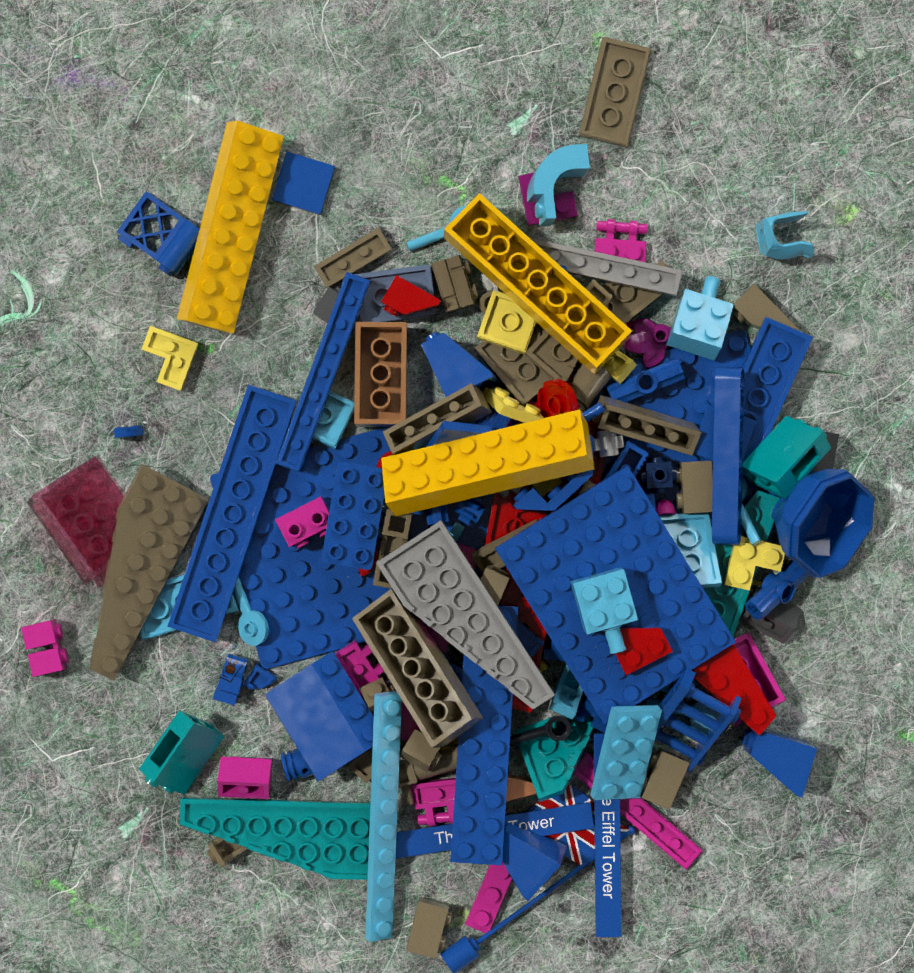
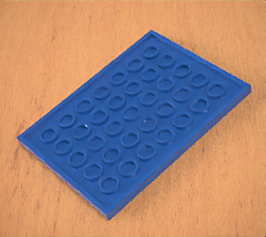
(597, 533)

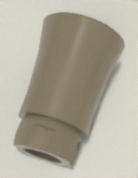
(588, 385)

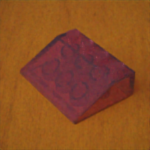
(81, 517)

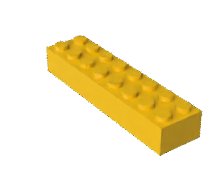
(230, 227)
(537, 283)
(487, 463)

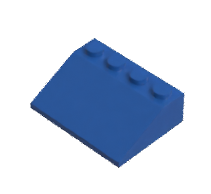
(324, 716)

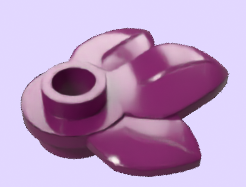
(646, 343)

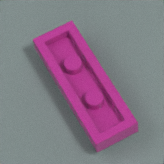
(489, 898)

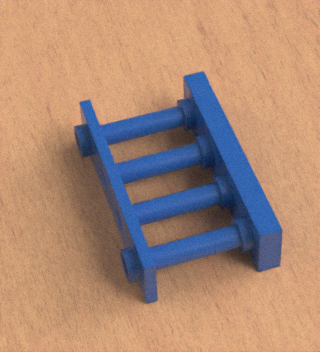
(674, 702)

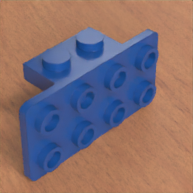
(354, 516)

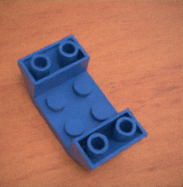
(533, 501)

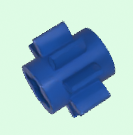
(470, 510)

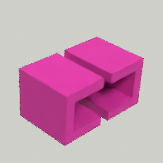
(50, 659)

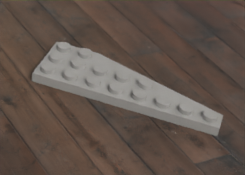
(447, 594)

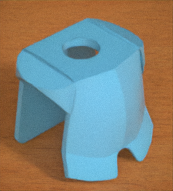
(771, 247)

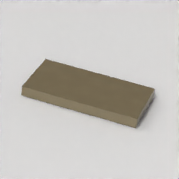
(615, 92)

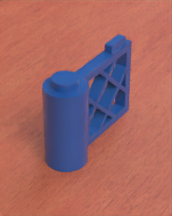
(178, 245)

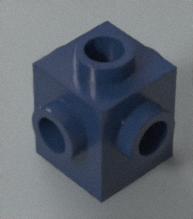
(647, 475)

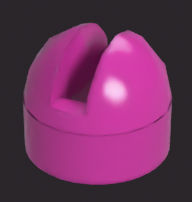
(665, 507)

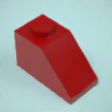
(407, 299)

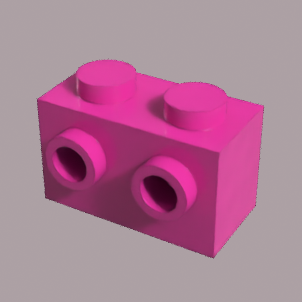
(304, 522)
(244, 777)

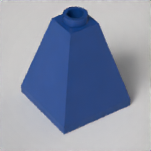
(530, 858)

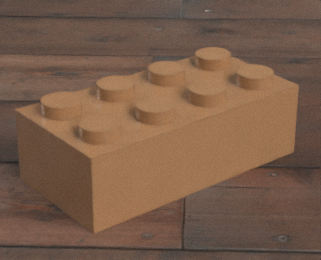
(380, 373)

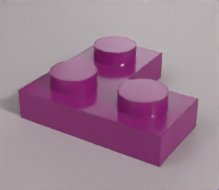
(564, 203)

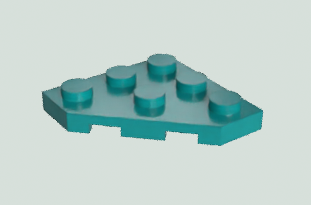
(552, 761)

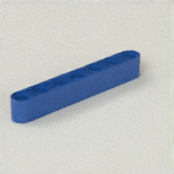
(728, 455)

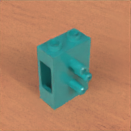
(786, 456)
(181, 753)

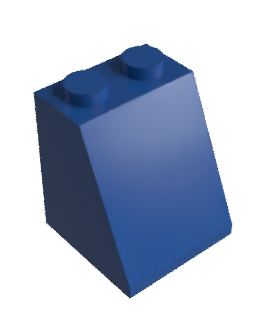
(455, 366)
(782, 756)

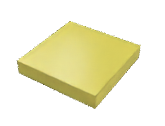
(506, 324)

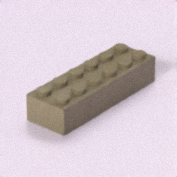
(417, 670)

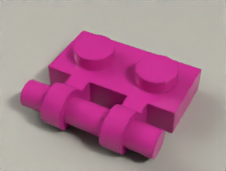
(622, 248)
(357, 665)
(431, 795)

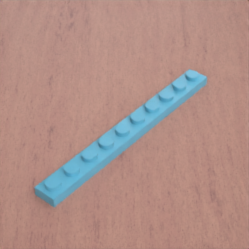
(383, 815)

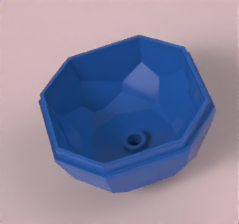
(824, 520)

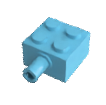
(700, 321)
(605, 605)

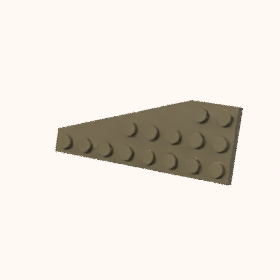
(524, 377)
(146, 544)

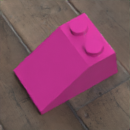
(759, 670)

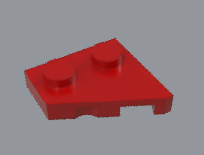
(642, 647)

